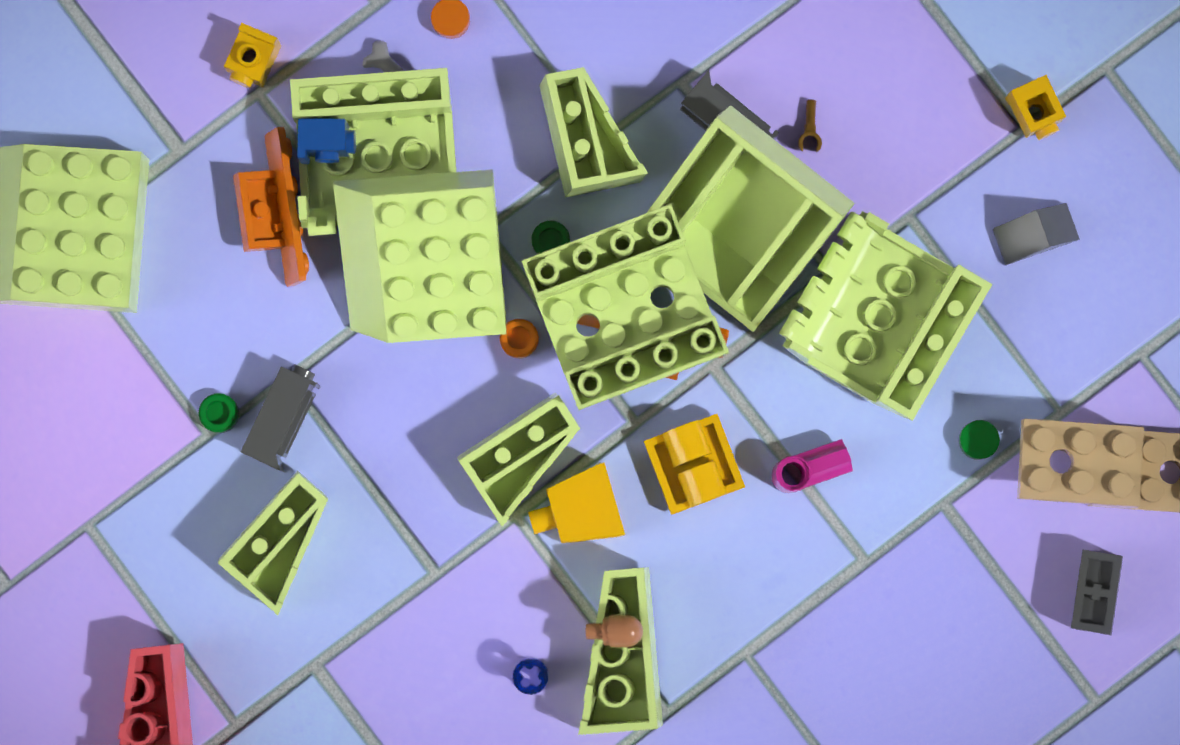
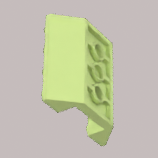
(613, 280)

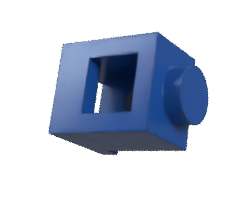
(324, 140)

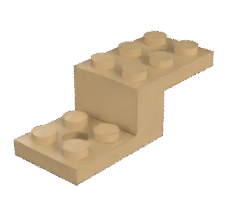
(1108, 465)

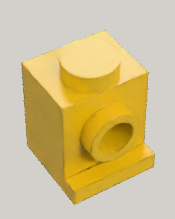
(258, 70)
(1040, 95)

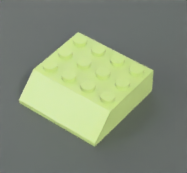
(749, 215)
(71, 226)
(422, 256)

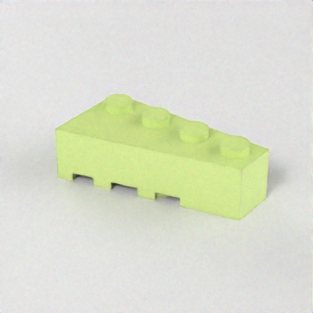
(624, 680)

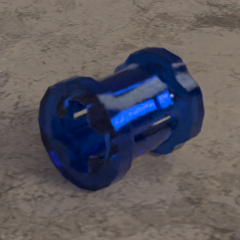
(531, 688)

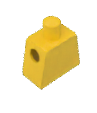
(580, 508)

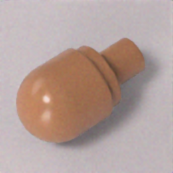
(616, 631)

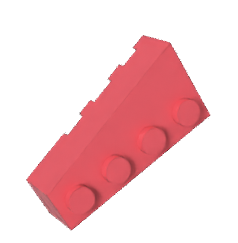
(156, 698)

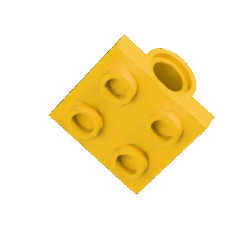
(694, 464)

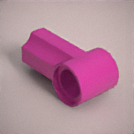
(815, 466)

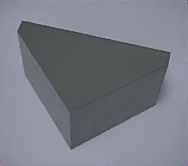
(1035, 233)

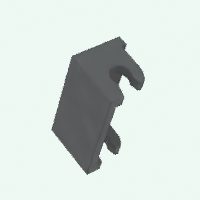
(1097, 592)

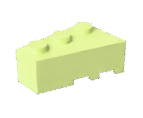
(584, 136)
(518, 454)
(274, 543)

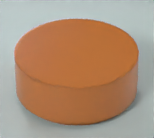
(450, 18)
(520, 339)

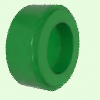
(549, 236)
(218, 413)
(979, 439)

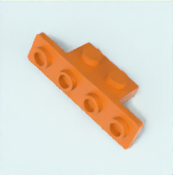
(269, 208)

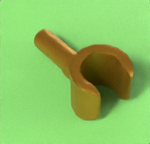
(810, 127)

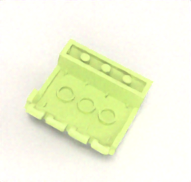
(399, 126)
(883, 315)

